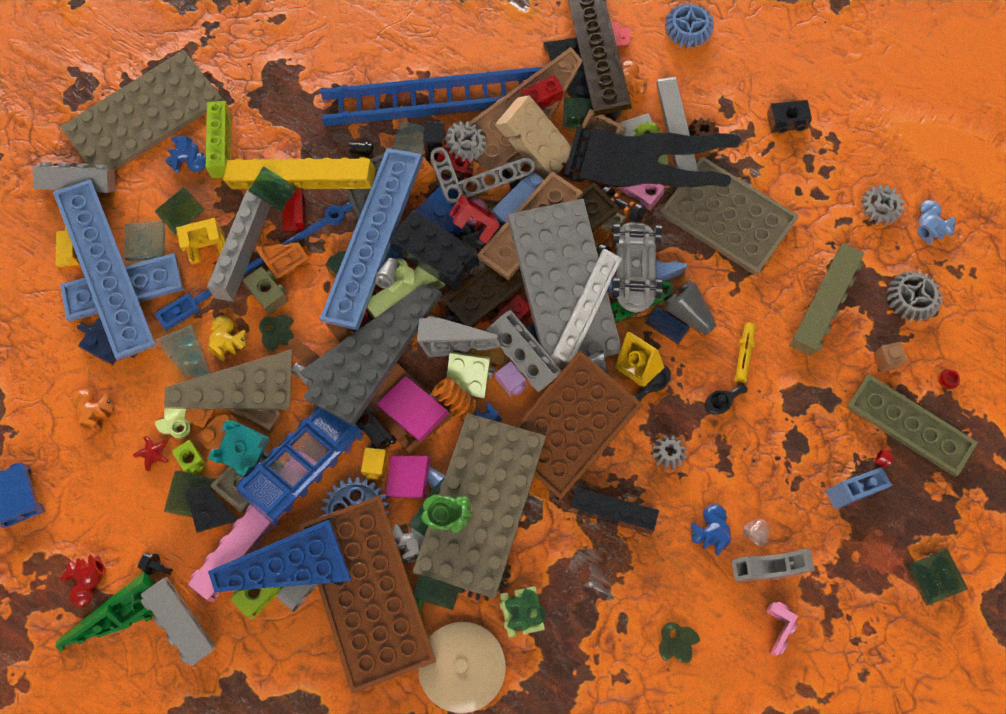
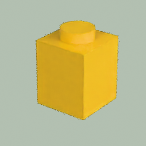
(374, 464)

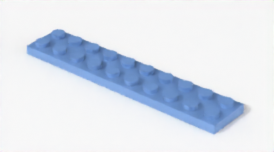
(371, 239)
(104, 270)

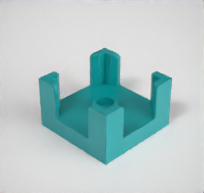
(240, 448)

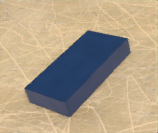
(667, 325)

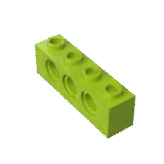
(218, 138)
(253, 606)

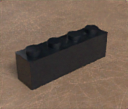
(614, 511)

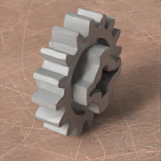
(465, 141)
(882, 204)

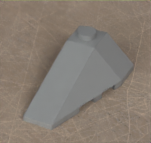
(442, 336)

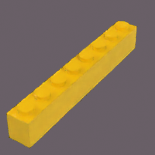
(304, 173)

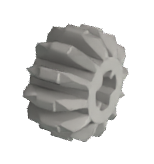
(676, 451)

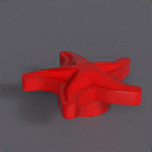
(152, 453)

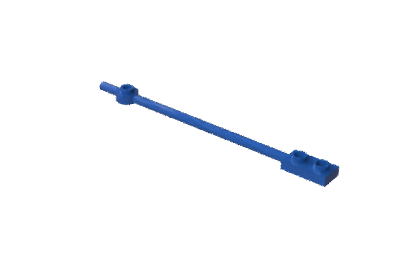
(187, 306)

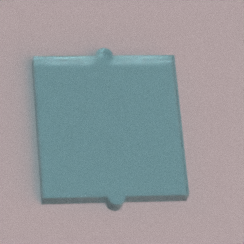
(409, 138)

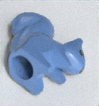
(931, 224)

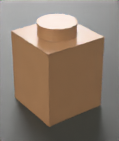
(890, 357)

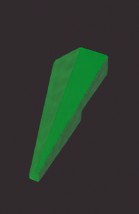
(113, 615)

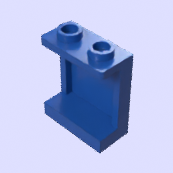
(17, 496)

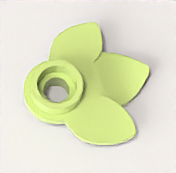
(403, 274)
(172, 421)

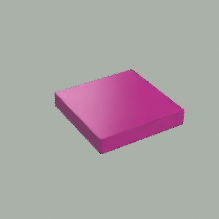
(408, 477)

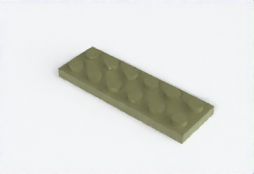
(912, 425)

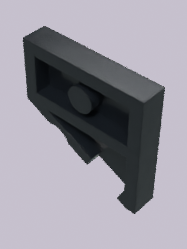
(208, 510)

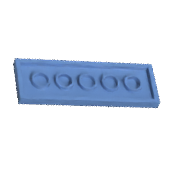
(149, 280)

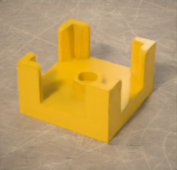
(200, 235)

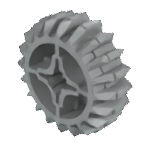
(926, 296)

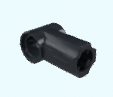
(374, 429)

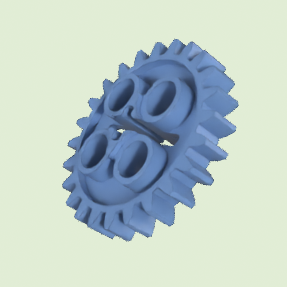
(347, 491)

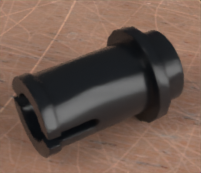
(362, 148)

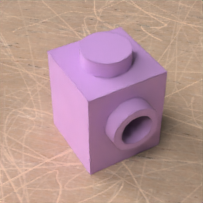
(511, 379)

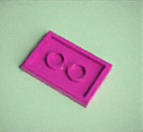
(412, 408)

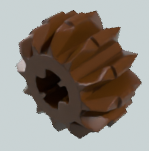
(702, 127)

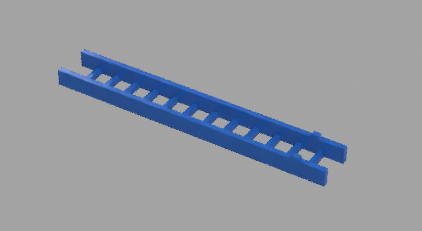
(411, 86)

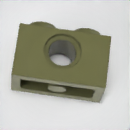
(271, 299)

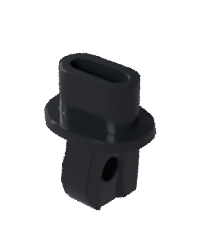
(151, 562)

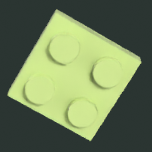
(469, 372)

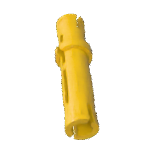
(748, 331)

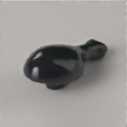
(658, 383)
(721, 400)

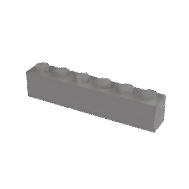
(238, 247)

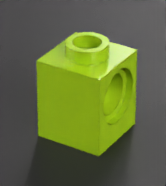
(186, 450)

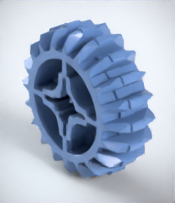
(679, 29)

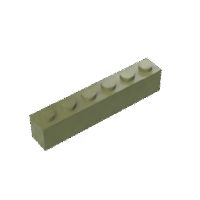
(826, 300)

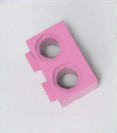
(639, 193)

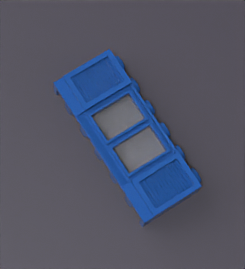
(297, 463)

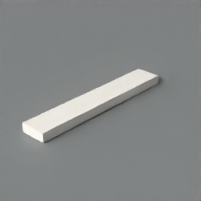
(587, 306)

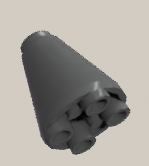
(691, 308)

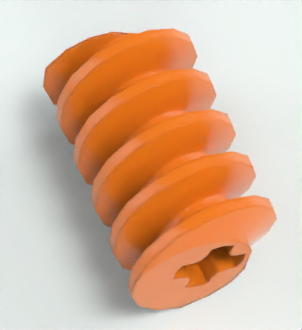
(454, 397)

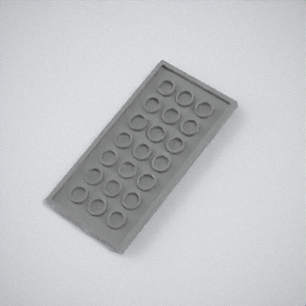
(555, 262)

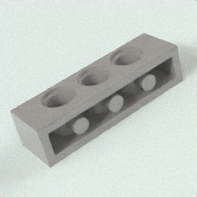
(534, 353)

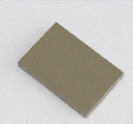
(227, 485)

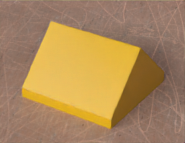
(639, 360)

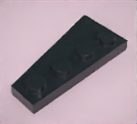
(578, 86)

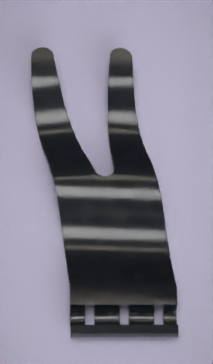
(633, 160)

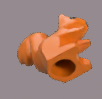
(630, 71)
(88, 412)

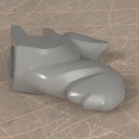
(409, 543)

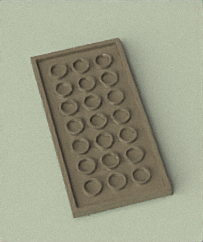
(141, 113)
(495, 471)

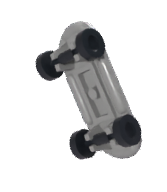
(636, 274)

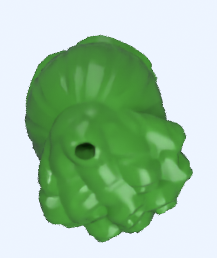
(446, 512)

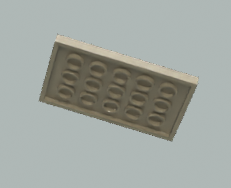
(731, 218)

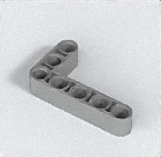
(478, 180)

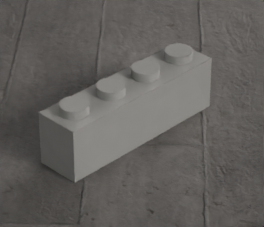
(64, 175)
(177, 621)

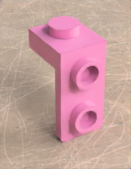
(781, 612)

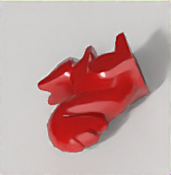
(87, 578)

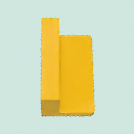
(64, 250)

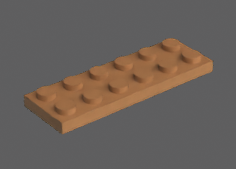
(500, 250)

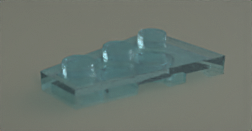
(185, 351)

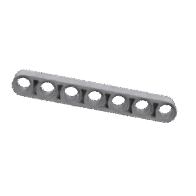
(675, 118)

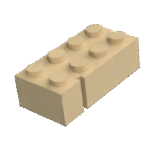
(537, 137)

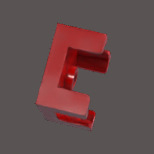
(485, 220)

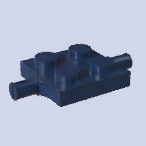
(96, 342)

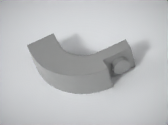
(773, 566)

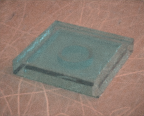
(144, 241)

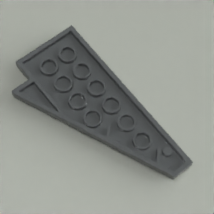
(358, 366)

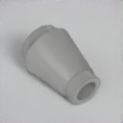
(387, 273)

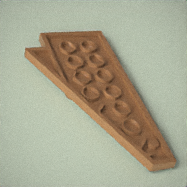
(498, 148)

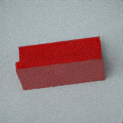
(295, 213)

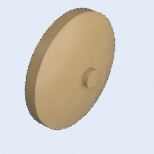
(467, 668)

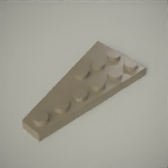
(249, 386)

